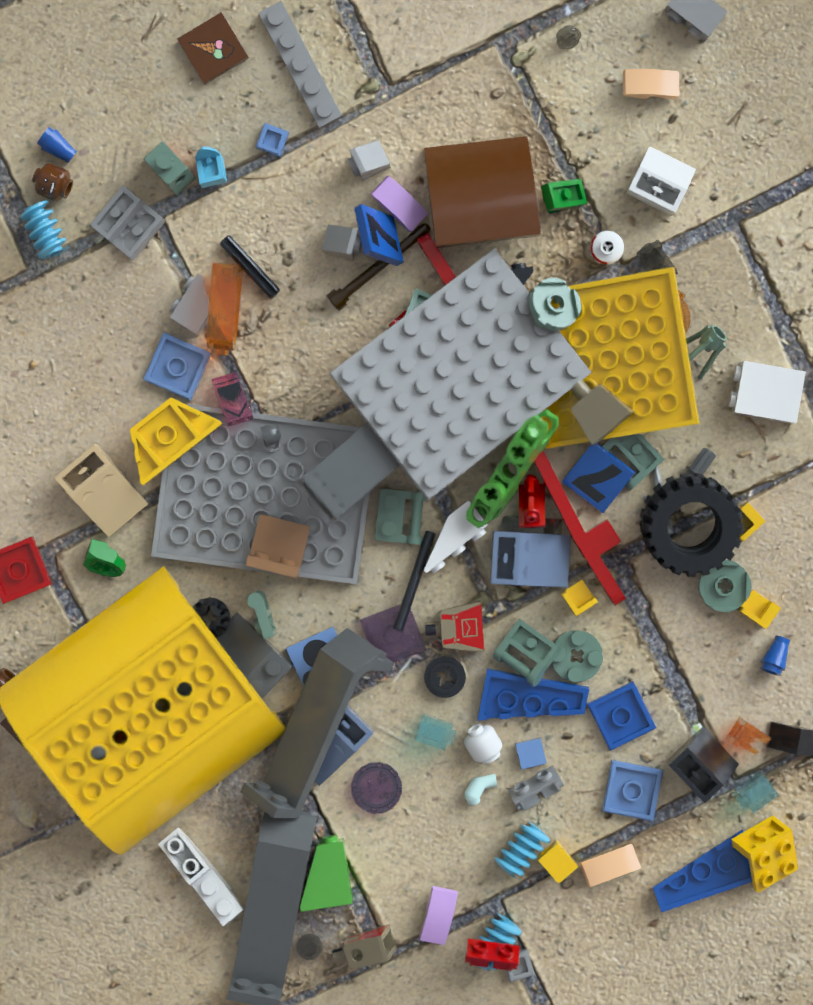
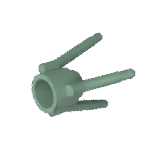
(711, 339)

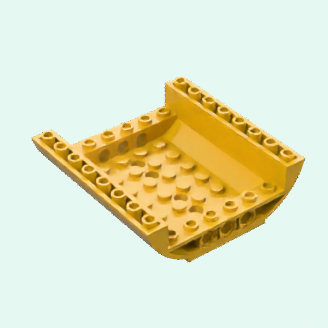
(109, 682)

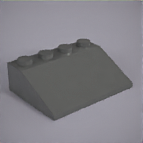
(253, 656)

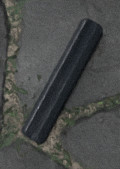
(249, 266)

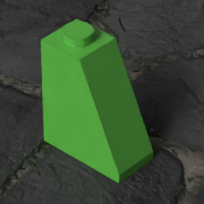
(329, 876)

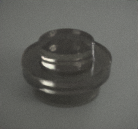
(568, 37)
(309, 946)

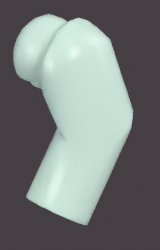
(477, 786)

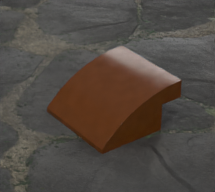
(482, 192)

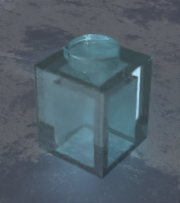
(435, 732)
(755, 792)

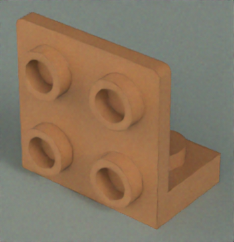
(278, 546)

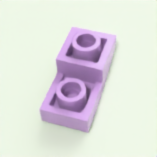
(399, 203)
(438, 915)

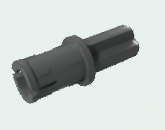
(701, 462)

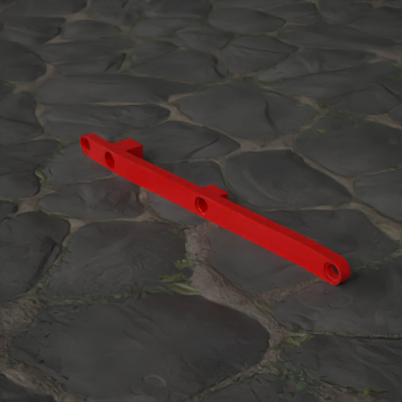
(595, 540)

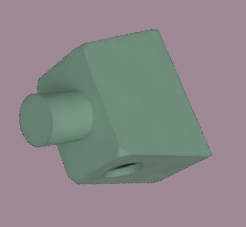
(169, 168)

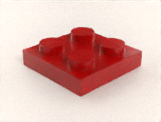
(21, 570)

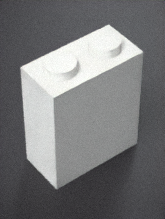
(767, 392)

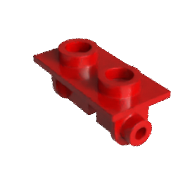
(531, 503)
(502, 955)

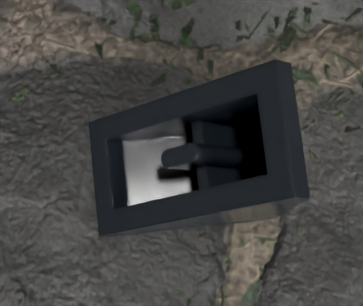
(791, 739)

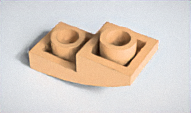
(650, 82)
(610, 865)

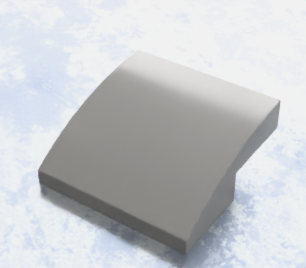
(128, 222)

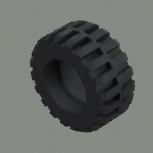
(709, 552)

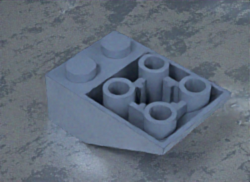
(530, 559)
(347, 740)

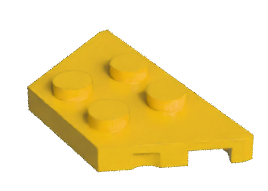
(167, 436)

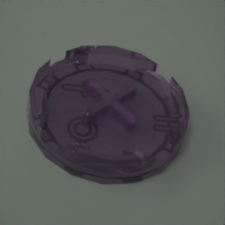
(376, 787)

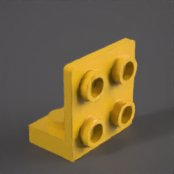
(769, 851)

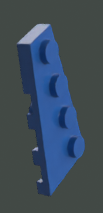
(512, 696)
(707, 875)

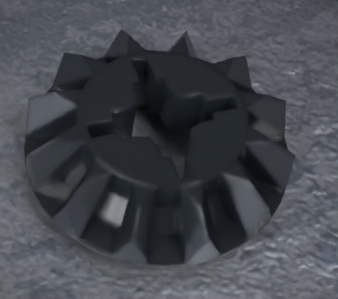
(217, 609)
(442, 664)

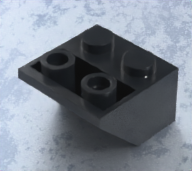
(703, 764)

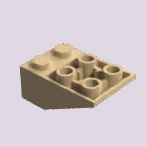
(101, 490)

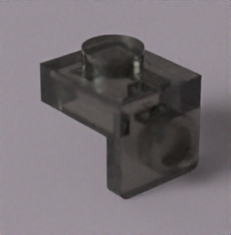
(652, 257)

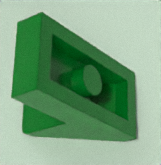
(563, 195)

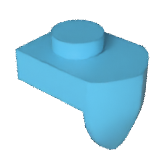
(210, 167)

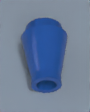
(56, 145)
(776, 656)

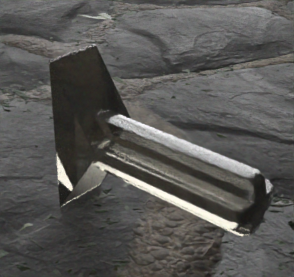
(552, 526)

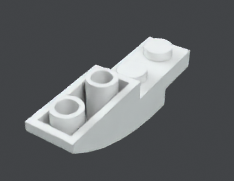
(202, 876)

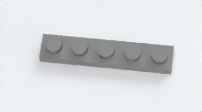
(300, 64)

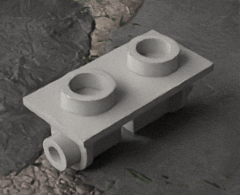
(525, 792)

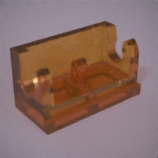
(743, 735)

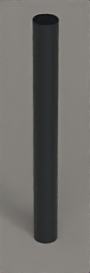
(414, 581)

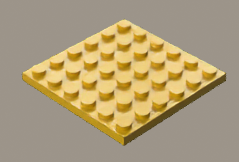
(635, 348)

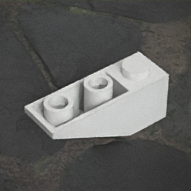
(453, 536)

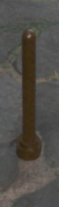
(340, 296)

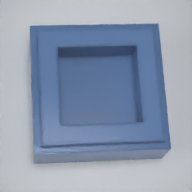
(272, 140)
(530, 753)

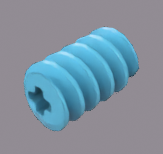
(43, 231)
(522, 849)
(501, 934)

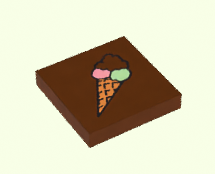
(212, 48)

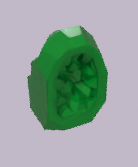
(103, 559)

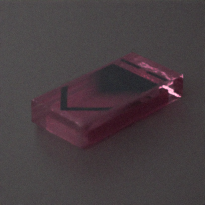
(232, 399)

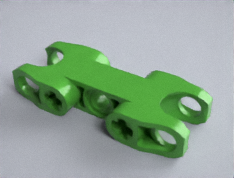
(521, 452)

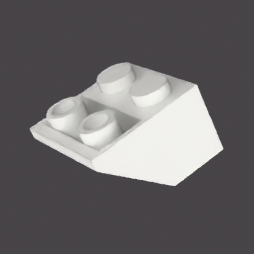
(661, 181)

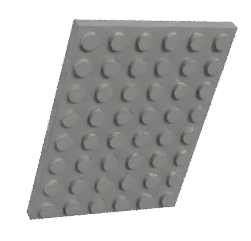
(459, 374)
(231, 478)

